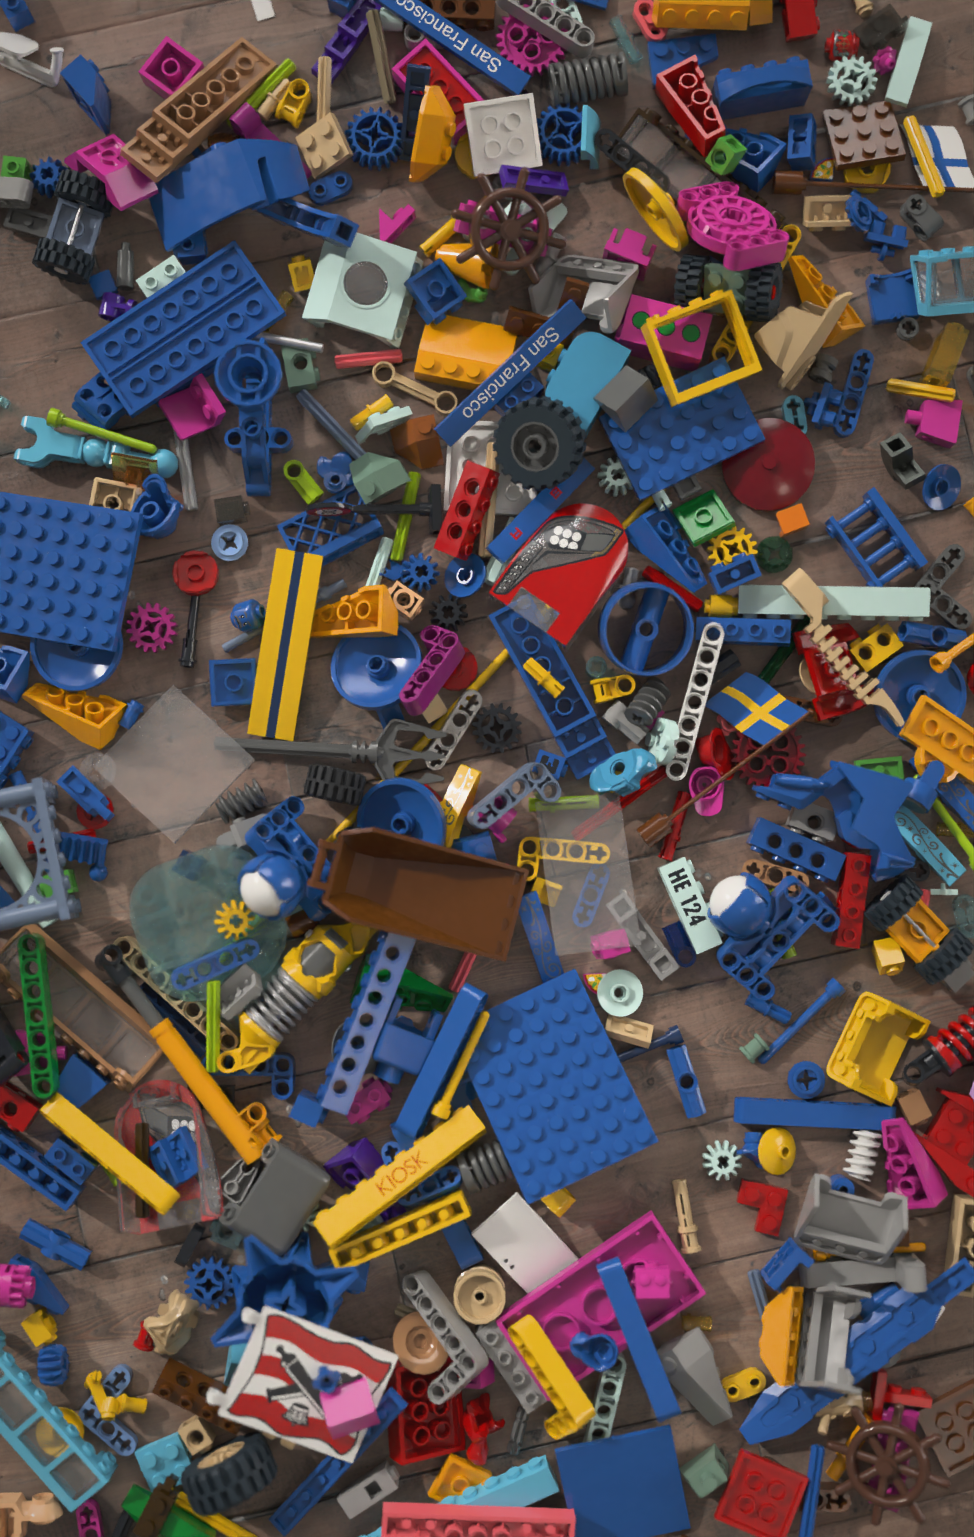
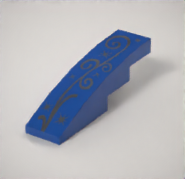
(956, 798)
(539, 937)

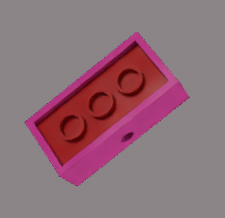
(442, 74)

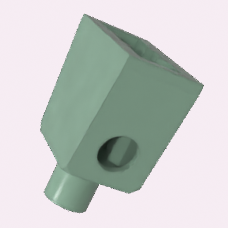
(706, 1471)

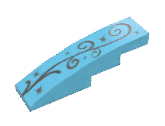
(928, 846)

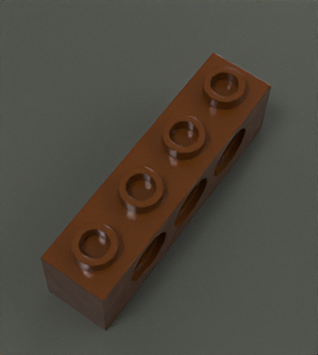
(481, 21)
(189, 1391)

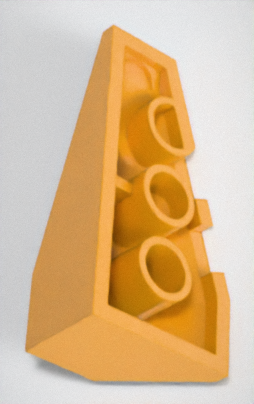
(815, 291)
(362, 614)
(83, 716)

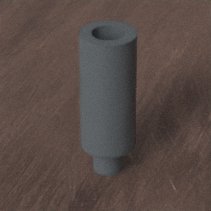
(125, 267)

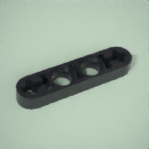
(634, 156)

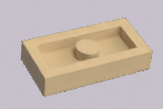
(629, 1030)

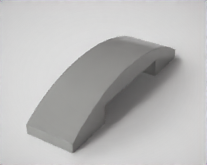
(654, 951)

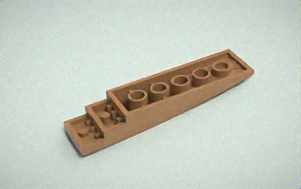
(197, 109)

